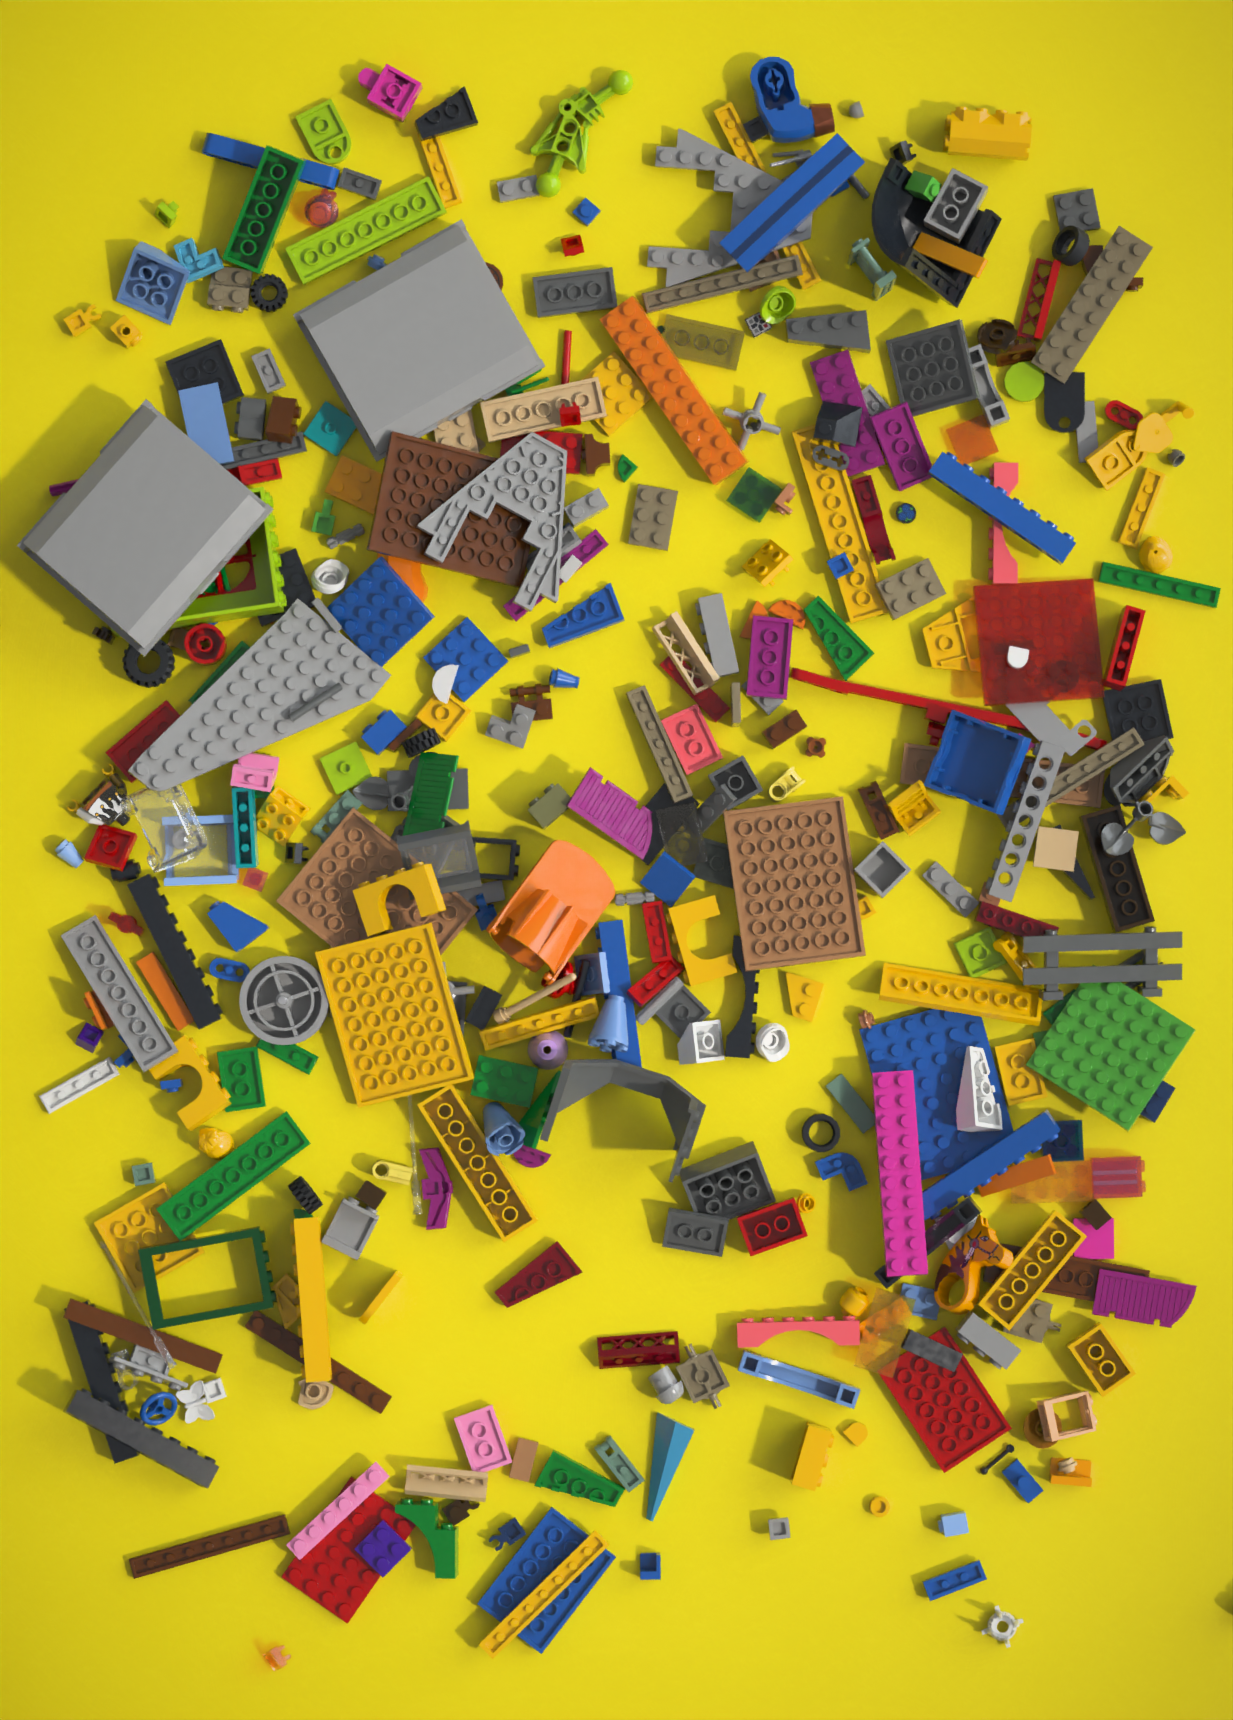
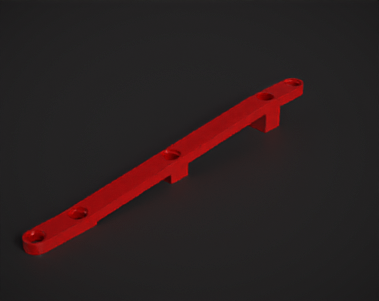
(935, 710)

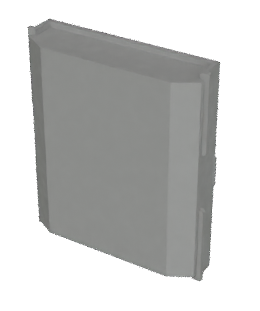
(419, 339)
(145, 528)

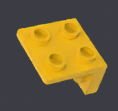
(1174, 789)
(280, 815)

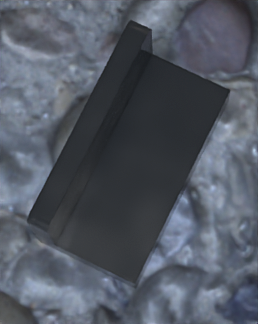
(483, 1008)

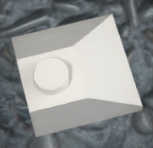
(701, 1043)

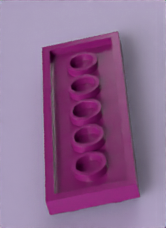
(840, 384)

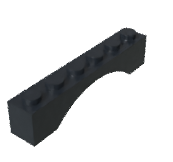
(739, 1039)
(940, 1232)

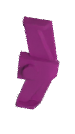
(436, 1188)

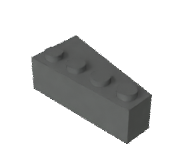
(836, 330)

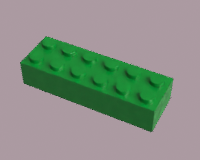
(264, 209)

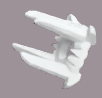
(1002, 1616)

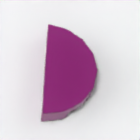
(531, 1157)

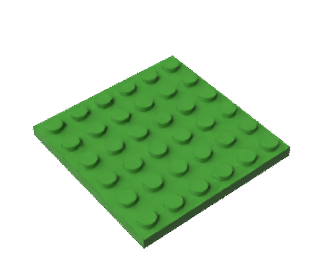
(1111, 1049)

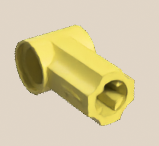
(394, 1173)

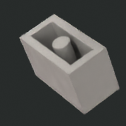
(586, 507)

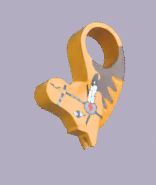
(965, 1260)

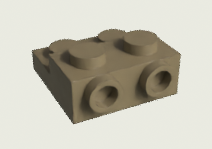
(230, 289)

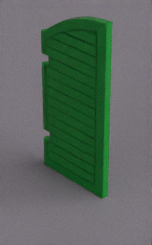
(430, 792)

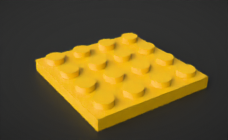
(142, 1226)

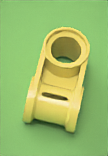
(787, 784)

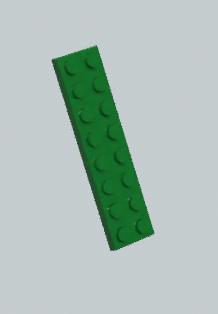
(233, 1176)

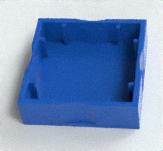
(977, 762)

